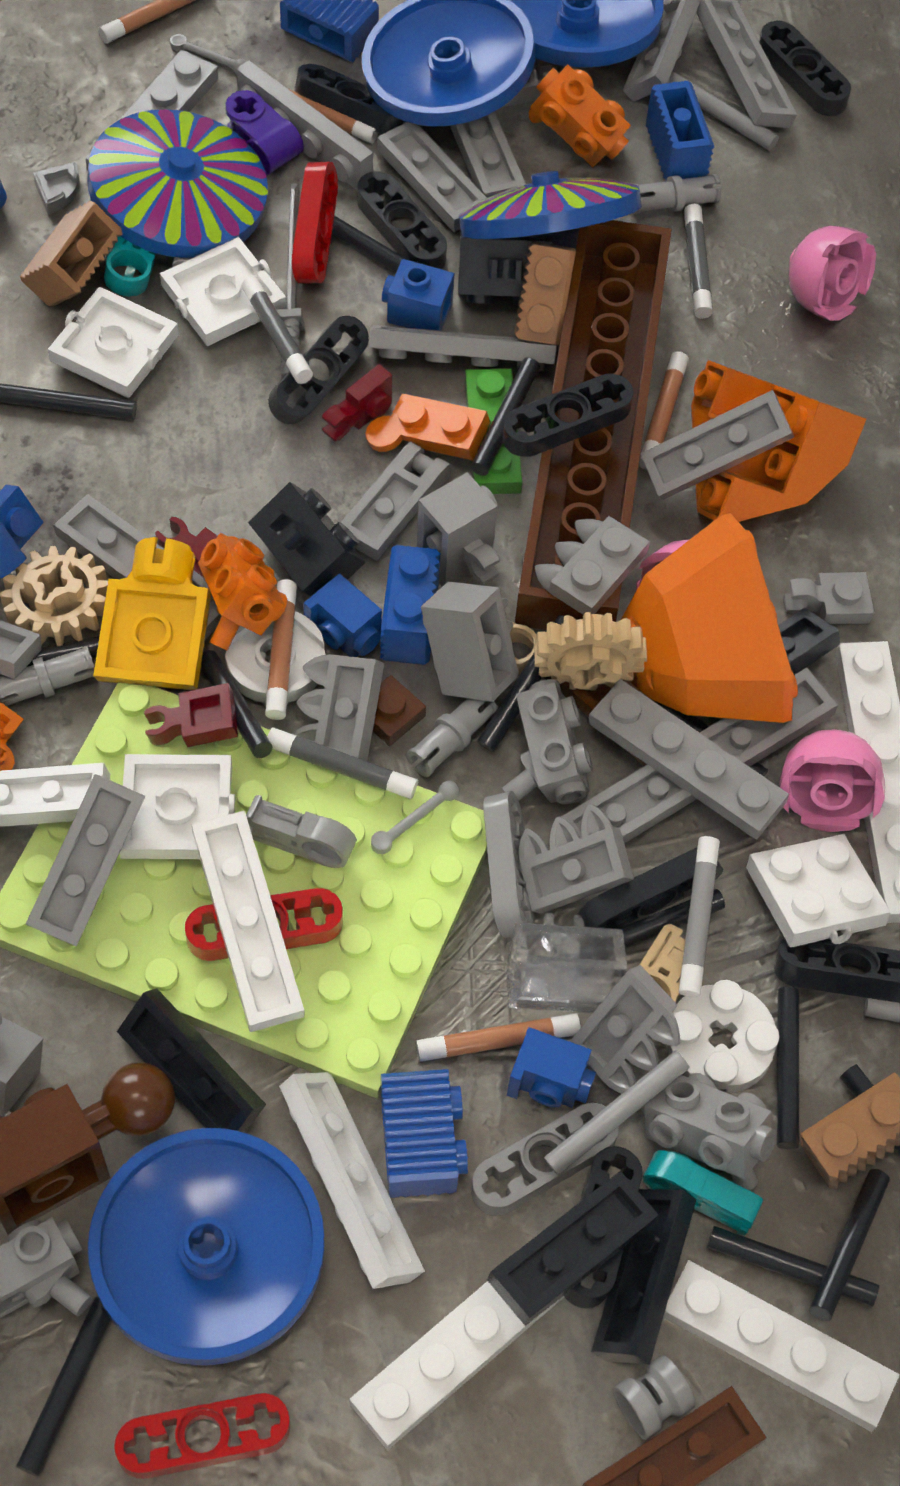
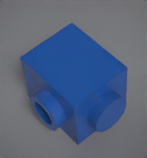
(418, 296)

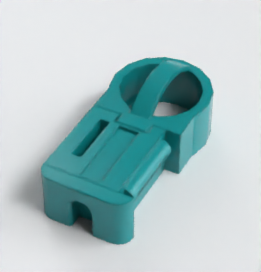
(134, 257)
(713, 1194)

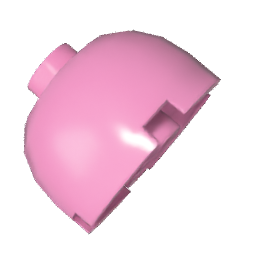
(831, 270)
(833, 780)

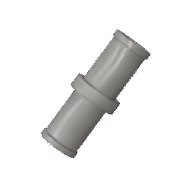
(679, 192)
(47, 676)
(450, 734)

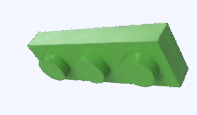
(485, 392)

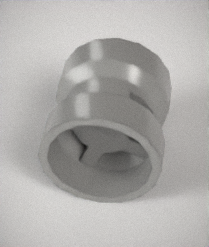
(654, 1397)

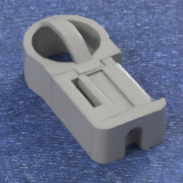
(301, 834)

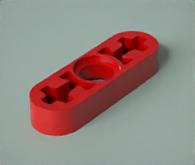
(315, 222)
(305, 934)
(183, 1418)

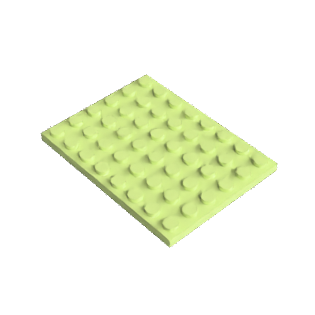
(353, 989)

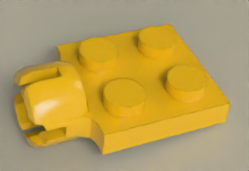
(154, 620)

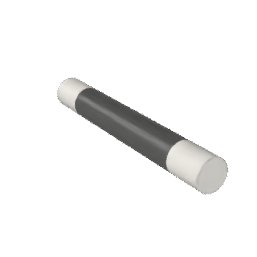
(698, 261)
(277, 330)
(342, 763)

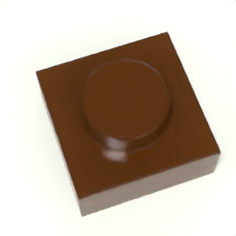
(396, 711)

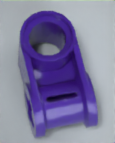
(262, 128)

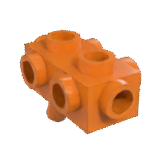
(580, 114)
(240, 587)

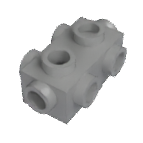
(554, 756)
(712, 1126)
(39, 1266)

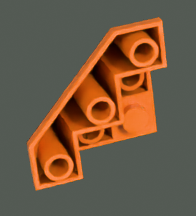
(786, 473)
(713, 631)

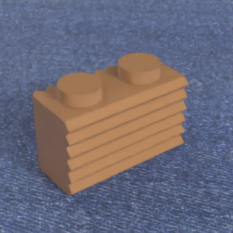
(71, 254)
(544, 293)
(855, 1133)

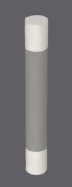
(699, 917)

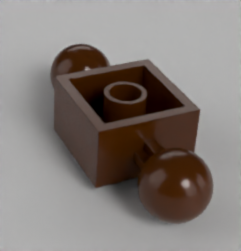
(54, 1147)

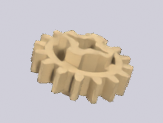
(56, 595)
(590, 651)

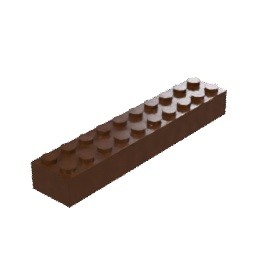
(605, 330)

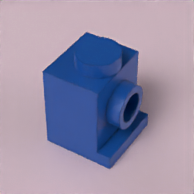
(345, 617)
(551, 1070)

